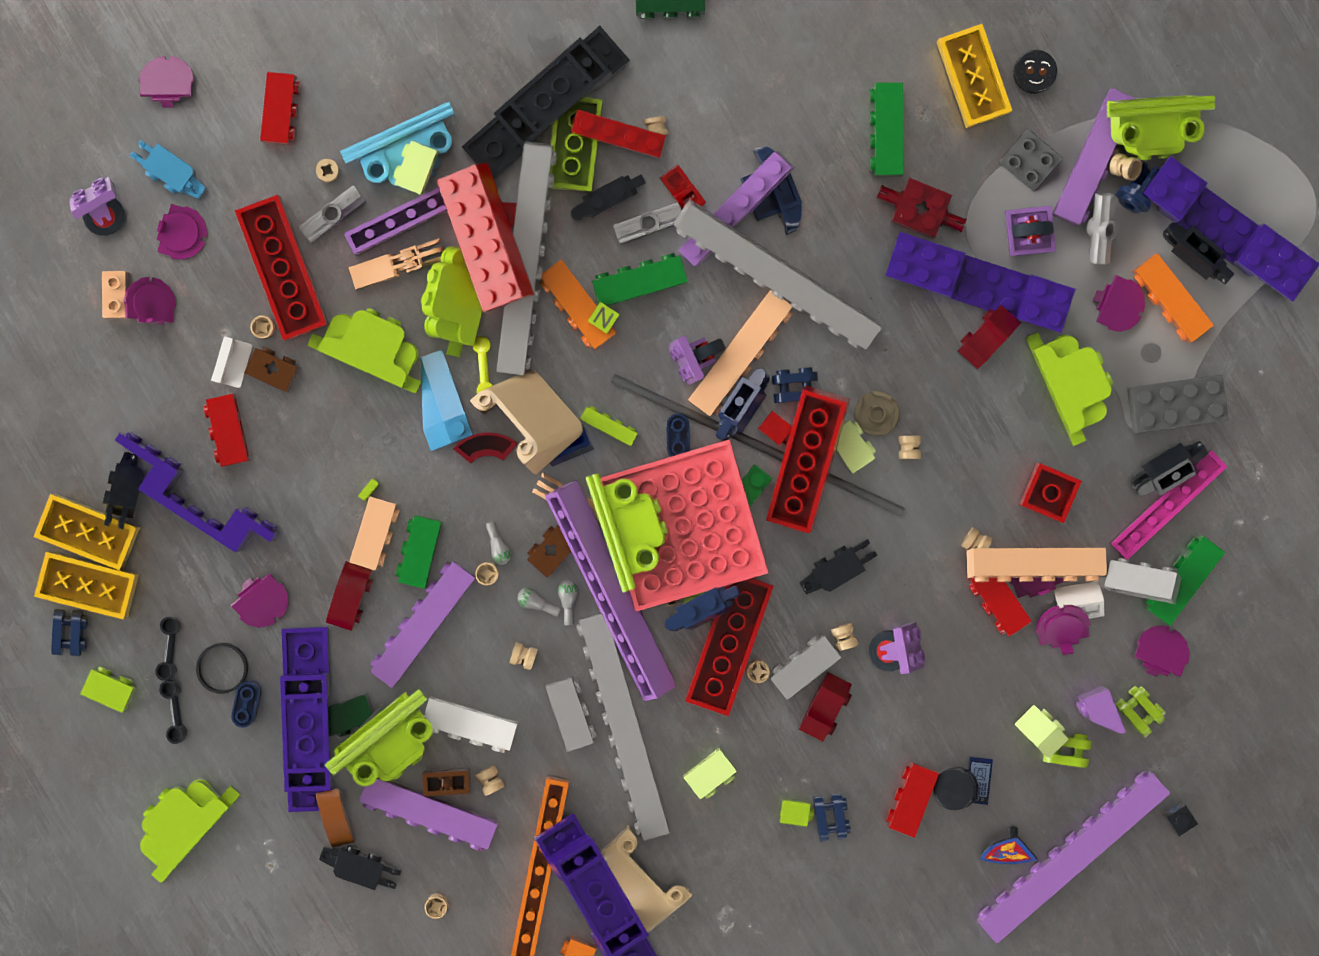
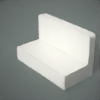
(232, 362)
(1084, 595)

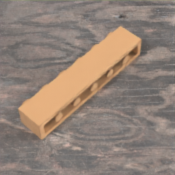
(739, 354)
(1036, 563)

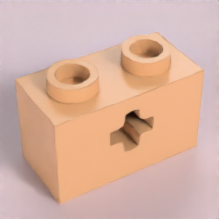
(113, 293)

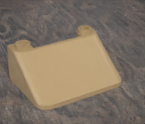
(536, 413)
(642, 892)

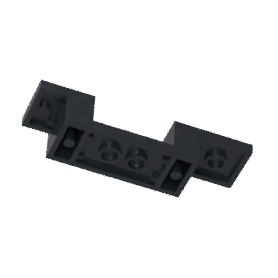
(545, 99)

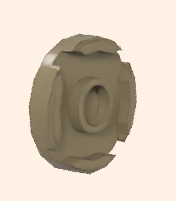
(877, 413)

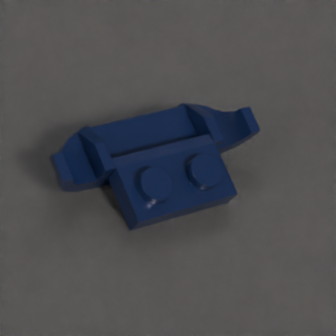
(782, 200)

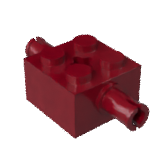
(907, 214)

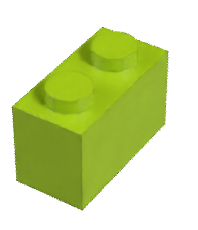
(108, 689)

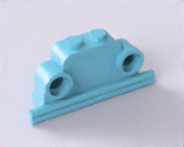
(383, 151)

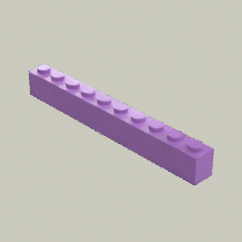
(617, 607)
(1073, 856)

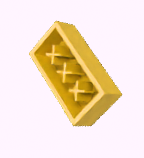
(974, 76)
(84, 533)
(86, 585)

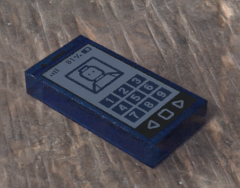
(982, 771)

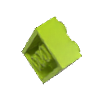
(611, 427)

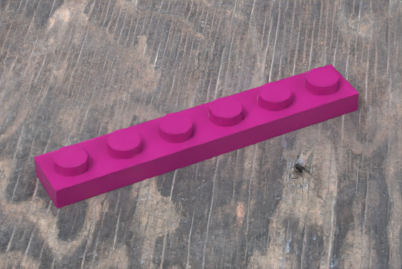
(1167, 507)

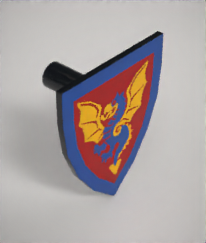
(1008, 851)

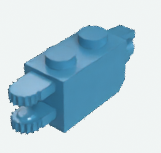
(170, 169)

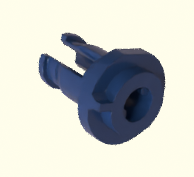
(1131, 196)

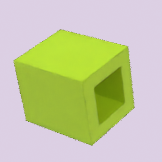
(796, 812)

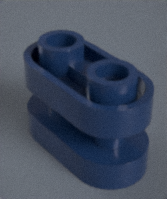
(784, 378)
(678, 435)
(78, 623)
(246, 703)
(841, 826)

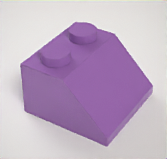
(1100, 708)

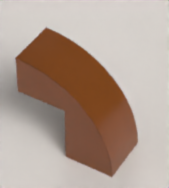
(334, 818)

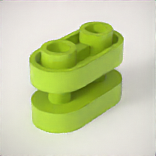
(1154, 712)
(1078, 742)

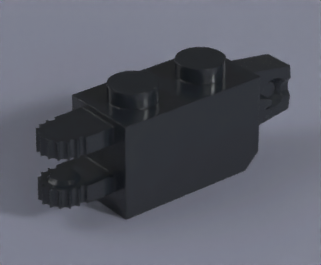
(607, 197)
(1198, 252)
(1169, 469)
(124, 490)
(837, 570)
(358, 867)

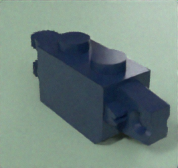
(742, 404)
(702, 608)

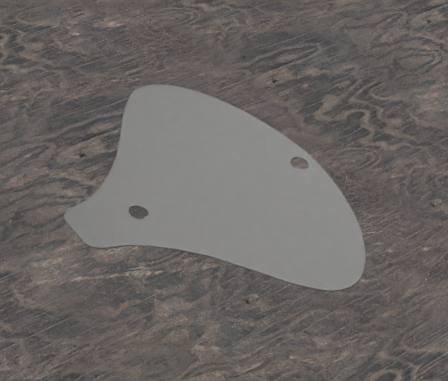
(1237, 169)

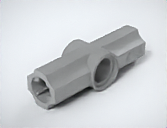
(320, 224)
(1102, 228)
(634, 229)

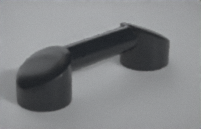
(167, 669)
(170, 690)

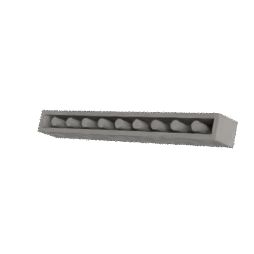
(528, 233)
(777, 275)
(625, 728)

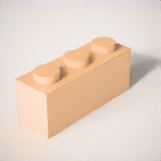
(374, 533)

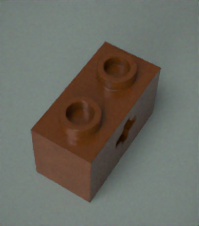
(258, 369)
(543, 562)
(446, 782)

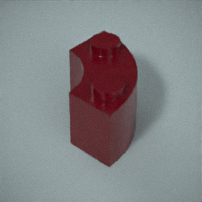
(988, 336)
(485, 445)
(348, 596)
(825, 707)

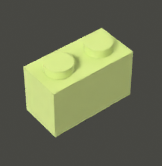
(416, 167)
(853, 448)
(1042, 731)
(710, 774)

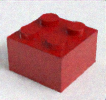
(1050, 492)

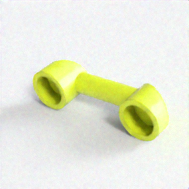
(482, 346)

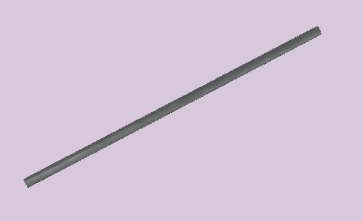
(747, 440)

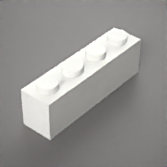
(471, 724)

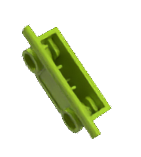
(1158, 123)
(451, 302)
(371, 346)
(1073, 380)
(629, 526)
(385, 742)
(181, 822)

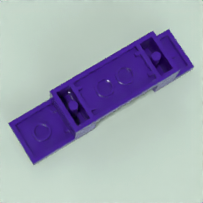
(1247, 245)
(979, 282)
(163, 478)
(305, 716)
(594, 889)

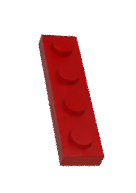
(618, 134)

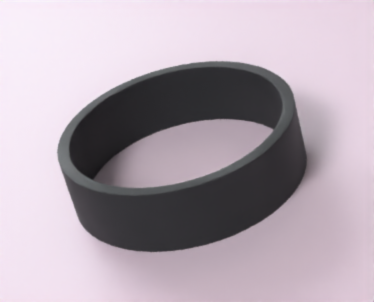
(198, 671)

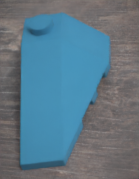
(441, 405)

